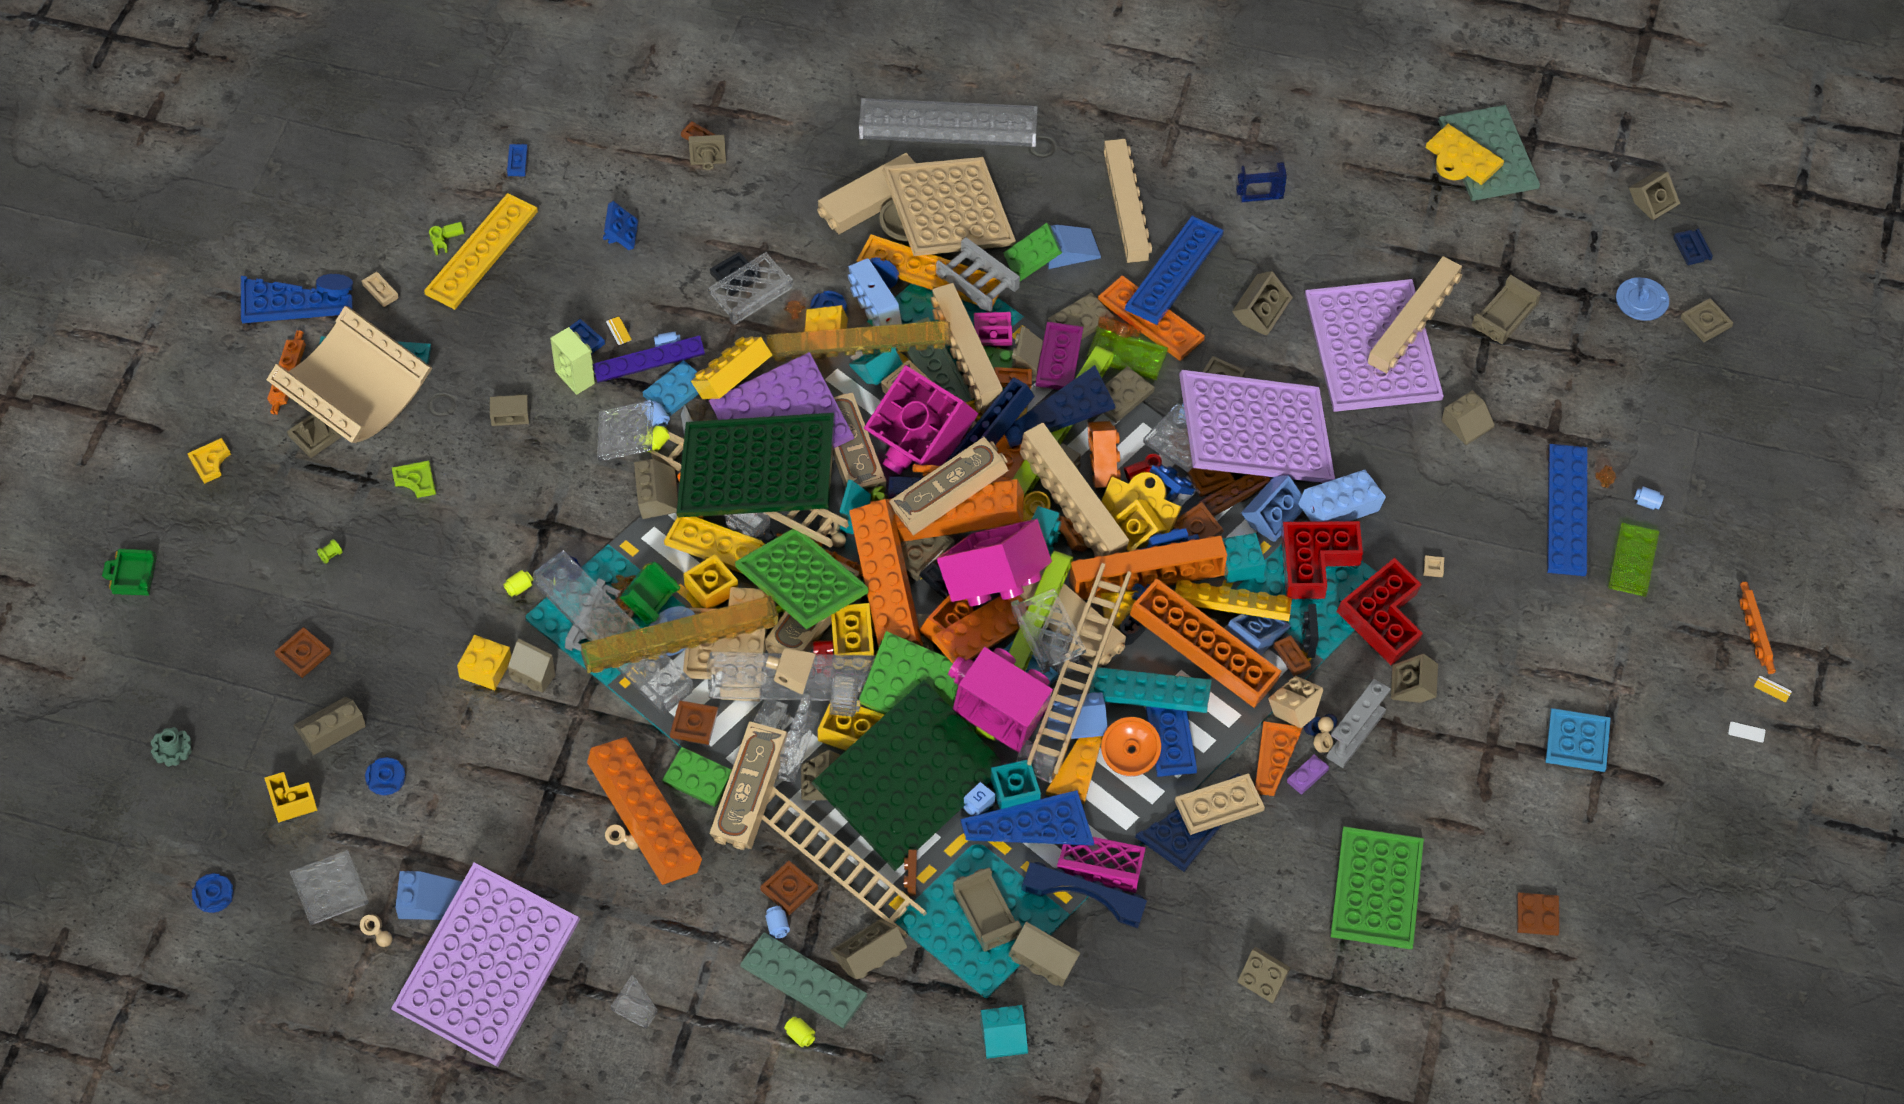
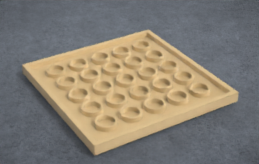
(946, 203)

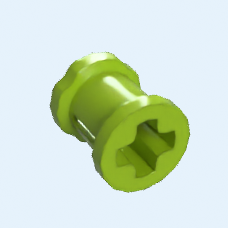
(329, 551)

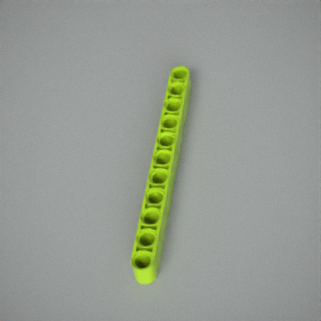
(1101, 359)
(1052, 578)

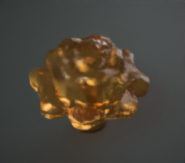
(794, 307)
(1606, 476)

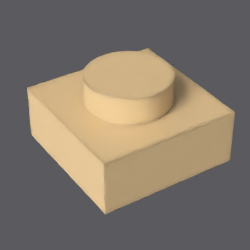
(1433, 566)

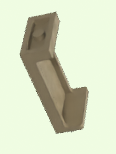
(1507, 310)
(986, 909)

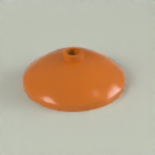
(1128, 733)

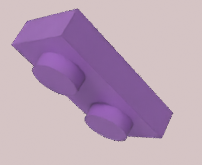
(1307, 774)

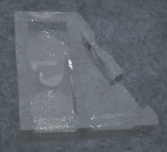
(634, 1004)

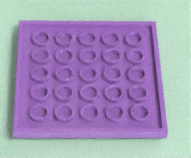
(784, 391)

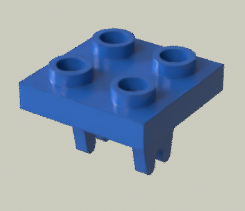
(620, 226)
(1176, 483)

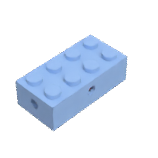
(873, 294)
(1342, 498)

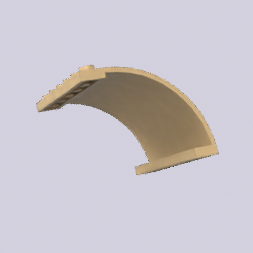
(354, 378)

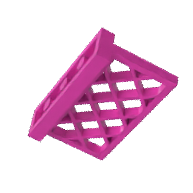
(1109, 877)

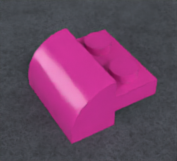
(994, 328)

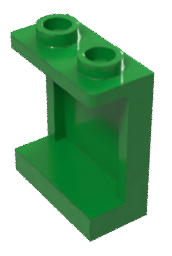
(649, 592)

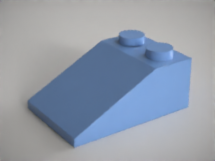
(1076, 246)
(1257, 631)
(424, 895)

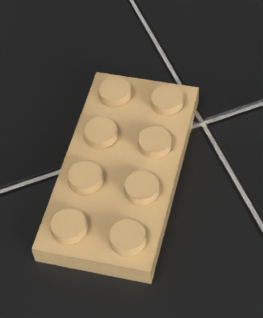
(696, 658)
(1219, 804)

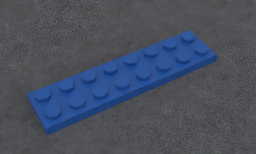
(1174, 270)
(1567, 510)

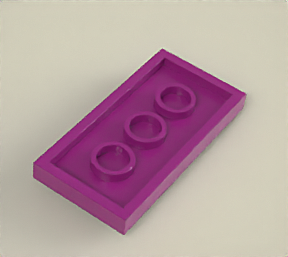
(1059, 355)

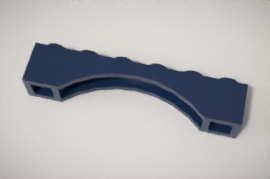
(1043, 881)

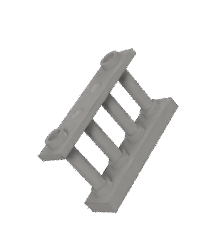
(981, 260)
(1358, 723)

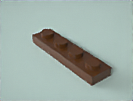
(1234, 493)

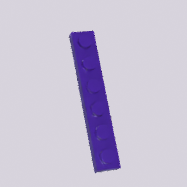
(648, 359)

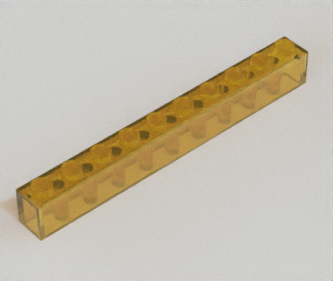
(860, 339)
(679, 634)

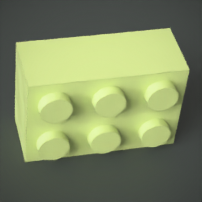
(572, 360)

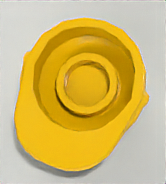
(1032, 501)

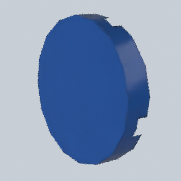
(886, 270)
(334, 284)
(828, 299)
(385, 776)
(212, 893)

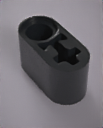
(1136, 629)

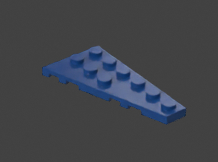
(284, 301)
(1044, 821)

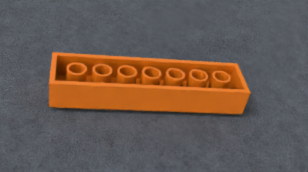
(989, 508)
(1167, 563)
(885, 571)
(1205, 643)
(644, 810)

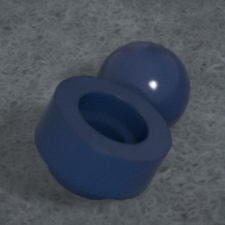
(1315, 730)

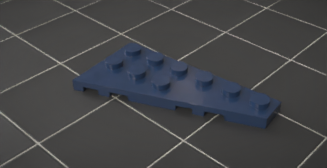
(1071, 404)
(1172, 839)

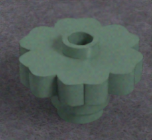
(171, 746)

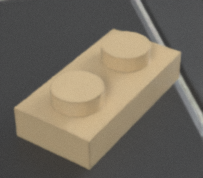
(380, 289)

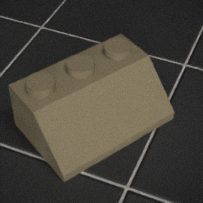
(1262, 303)
(656, 488)
(330, 725)
(869, 948)
(1044, 954)

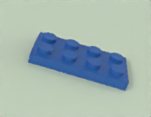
(1176, 742)

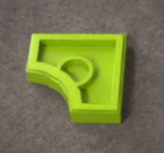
(416, 477)

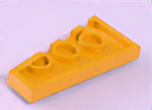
(1077, 769)

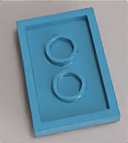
(673, 388)

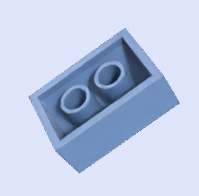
(1273, 506)
(1091, 721)

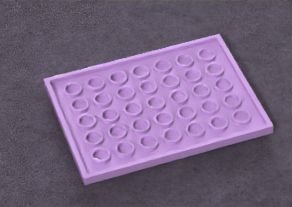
(1347, 328)
(1256, 427)
(485, 964)

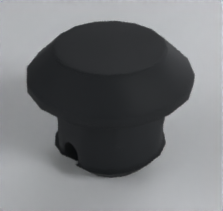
(769, 536)

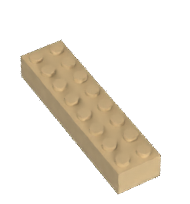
(966, 347)
(1072, 492)

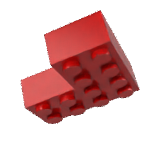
(1312, 547)
(1376, 614)

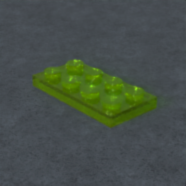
(1137, 354)
(1633, 559)

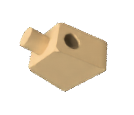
(792, 668)

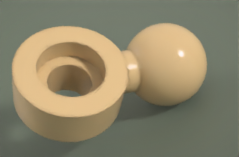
(838, 539)
(1323, 741)
(627, 839)
(383, 938)

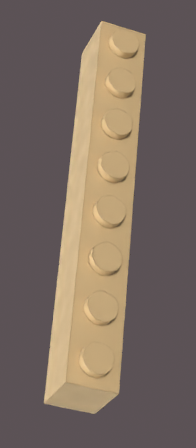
(1126, 200)
(1415, 314)

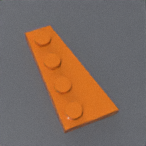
(1275, 752)

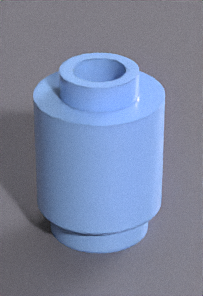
(666, 338)
(660, 417)
(1648, 498)
(777, 922)

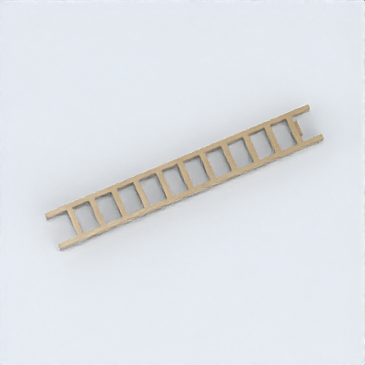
(819, 536)
(1091, 671)
(898, 913)

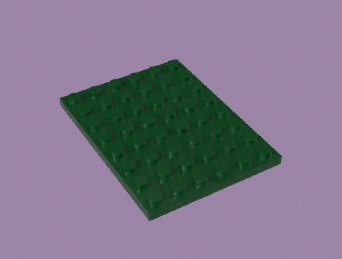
(756, 465)
(907, 774)

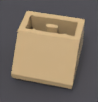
(1296, 701)

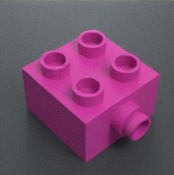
(919, 422)
(995, 562)
(1000, 696)

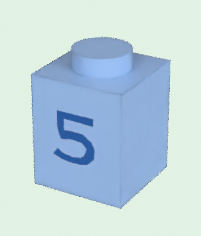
(979, 800)

